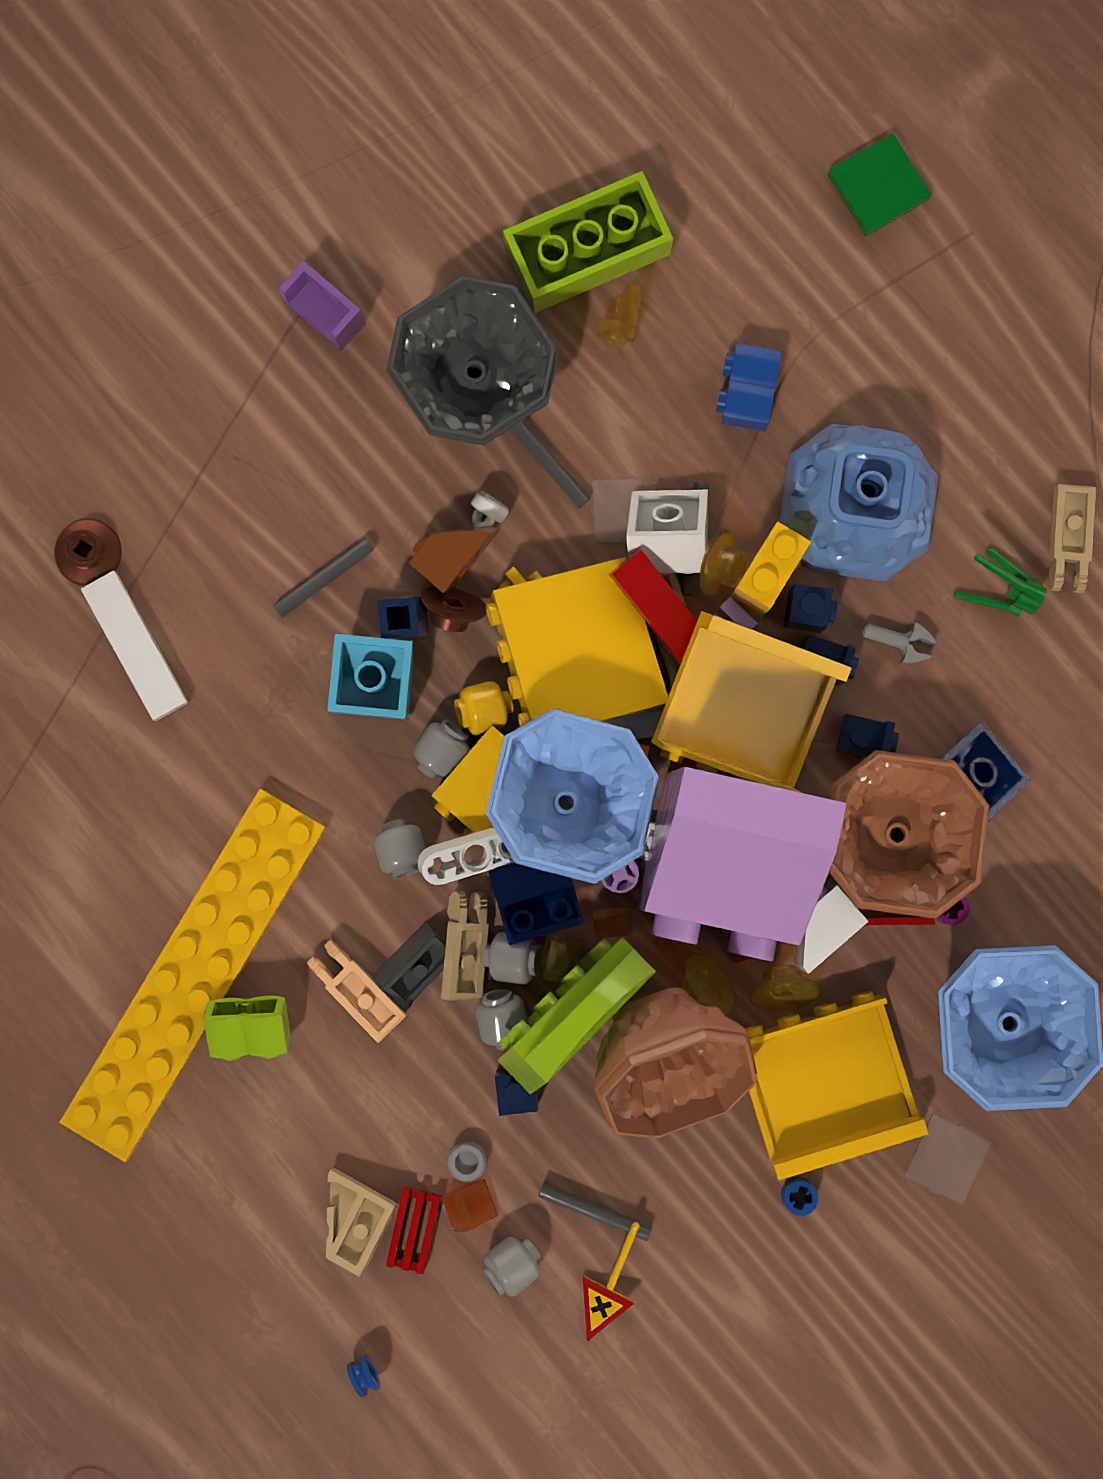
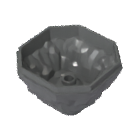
(465, 330)

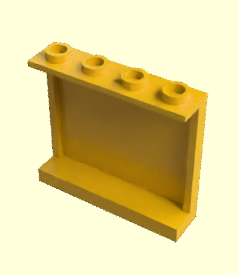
(576, 646)
(745, 703)
(831, 1086)

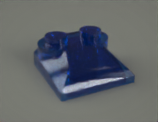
(988, 767)

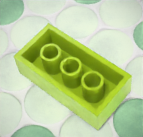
(588, 241)

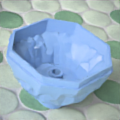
(596, 772)
(1052, 1032)

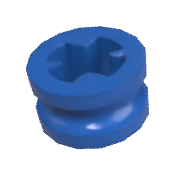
(806, 1206)
(363, 1376)

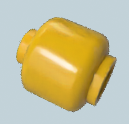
(483, 707)

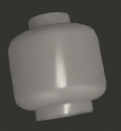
(440, 748)
(399, 848)
(512, 962)
(498, 1015)
(511, 1266)

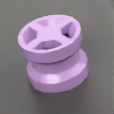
(624, 878)

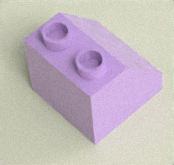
(737, 860)

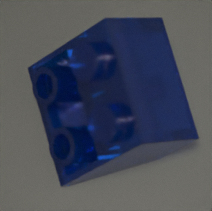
(534, 901)

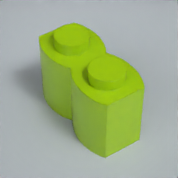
(247, 1027)

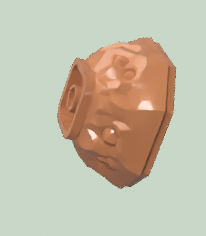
(940, 827)
(670, 1065)

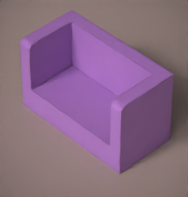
(322, 305)

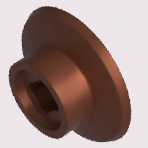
(100, 561)
(453, 608)

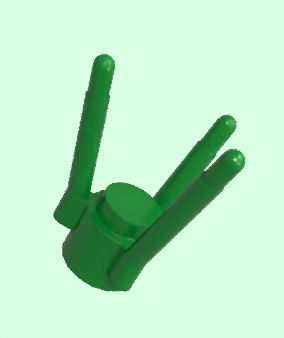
(1023, 592)

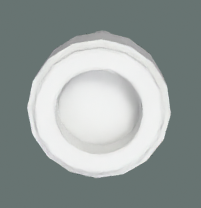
(490, 507)

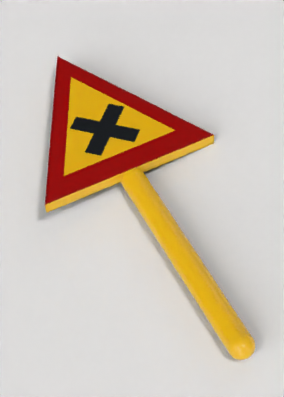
(600, 1301)

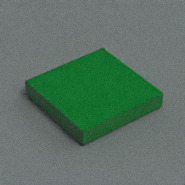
(879, 185)

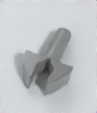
(901, 640)

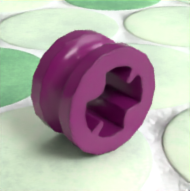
(959, 914)

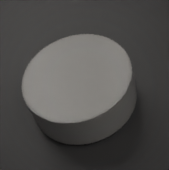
(467, 1161)

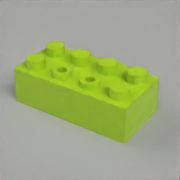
(569, 1022)

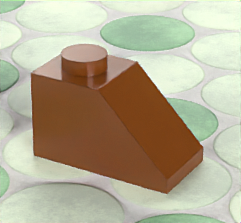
(450, 554)

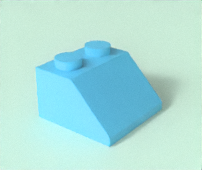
(371, 677)

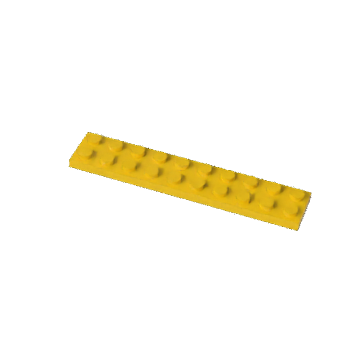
(193, 968)

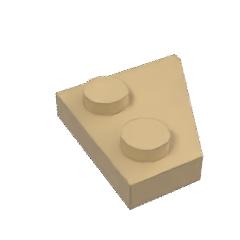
(355, 1222)

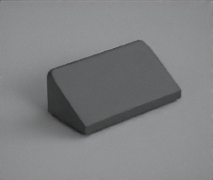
(412, 966)

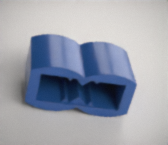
(750, 386)

